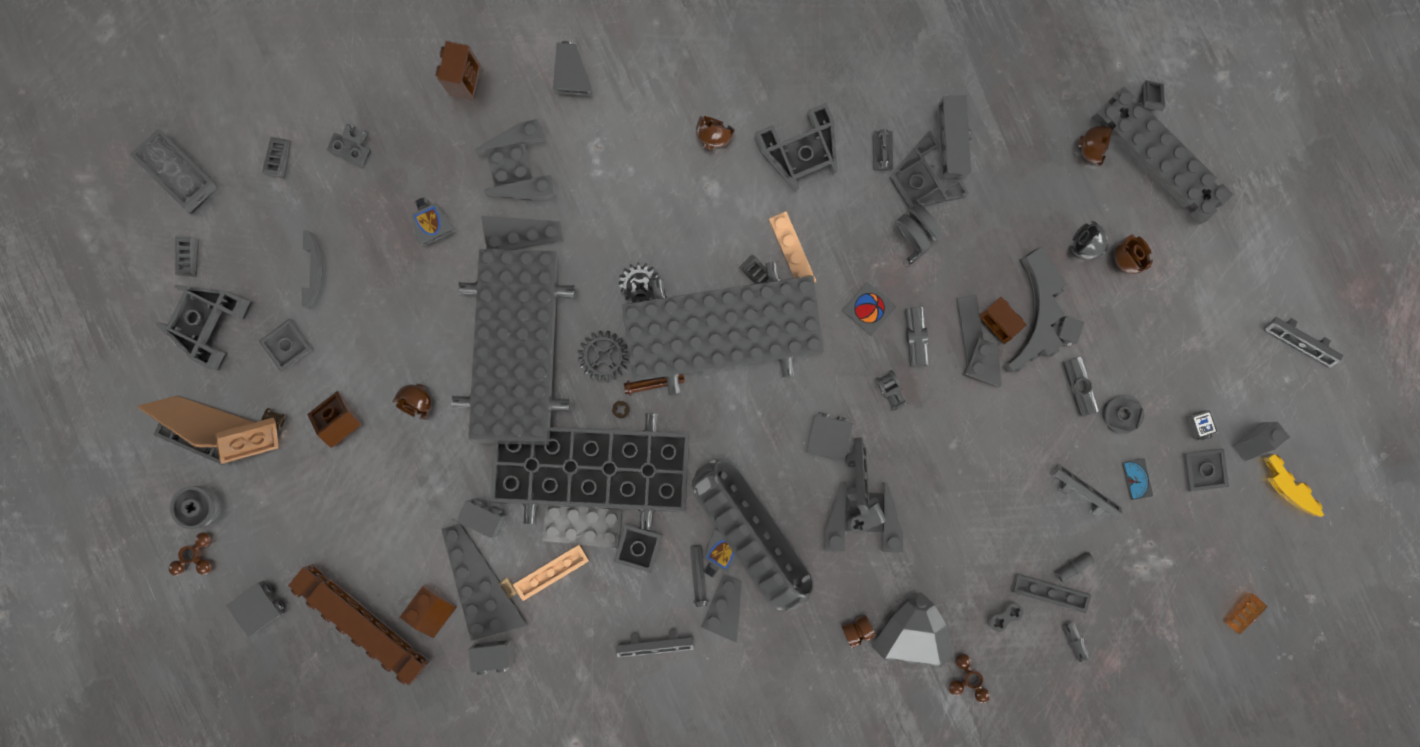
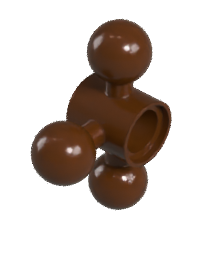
(202, 566)
(956, 687)

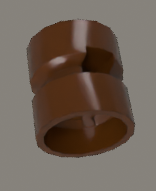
(858, 631)

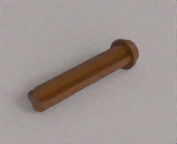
(648, 384)

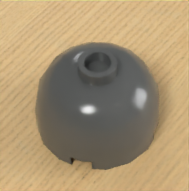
(1090, 241)

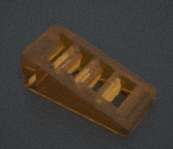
(1256, 612)

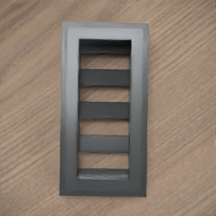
(280, 172)
(178, 255)
(747, 263)

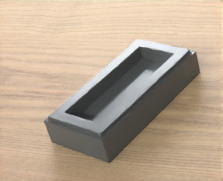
(1153, 95)

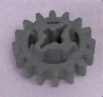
(638, 291)

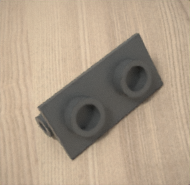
(883, 149)

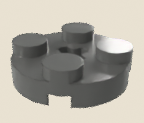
(1132, 407)

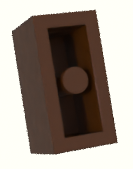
(1002, 320)

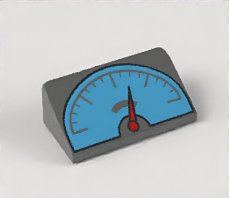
(1138, 479)

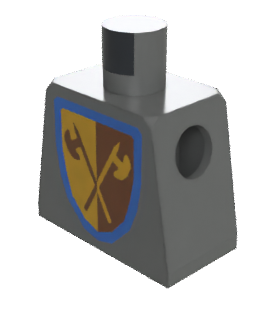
(430, 222)
(718, 555)

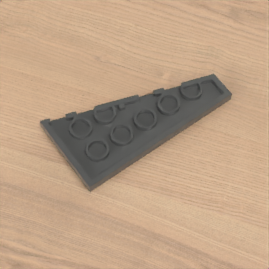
(480, 593)

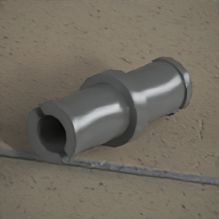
(1075, 567)
(1076, 641)

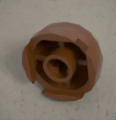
(713, 132)
(1095, 144)
(1133, 255)
(414, 400)

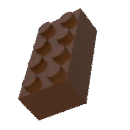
(458, 70)

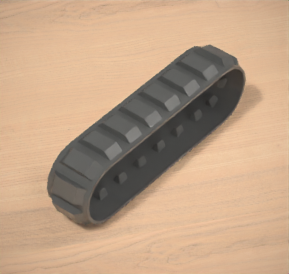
(752, 535)

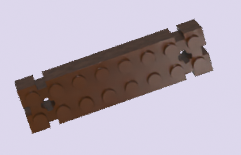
(359, 624)

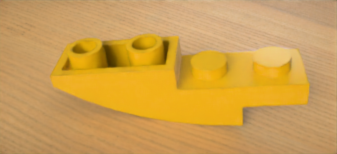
(1295, 493)

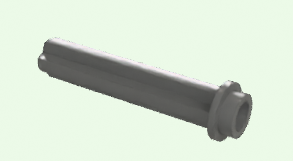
(698, 576)

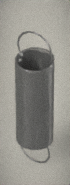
(916, 255)

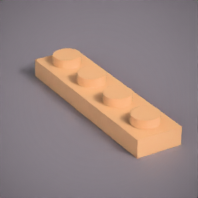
(790, 246)
(551, 572)

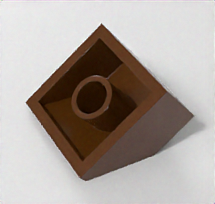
(333, 419)
(428, 611)

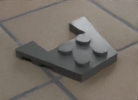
(917, 180)

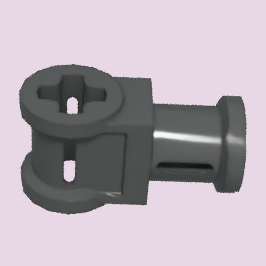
(890, 389)

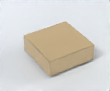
(508, 587)

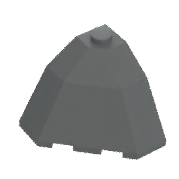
(916, 635)

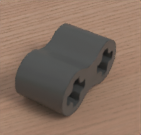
(1005, 616)

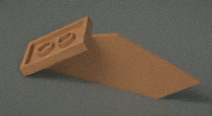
(214, 428)

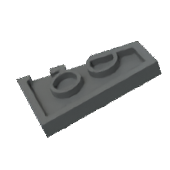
(724, 609)

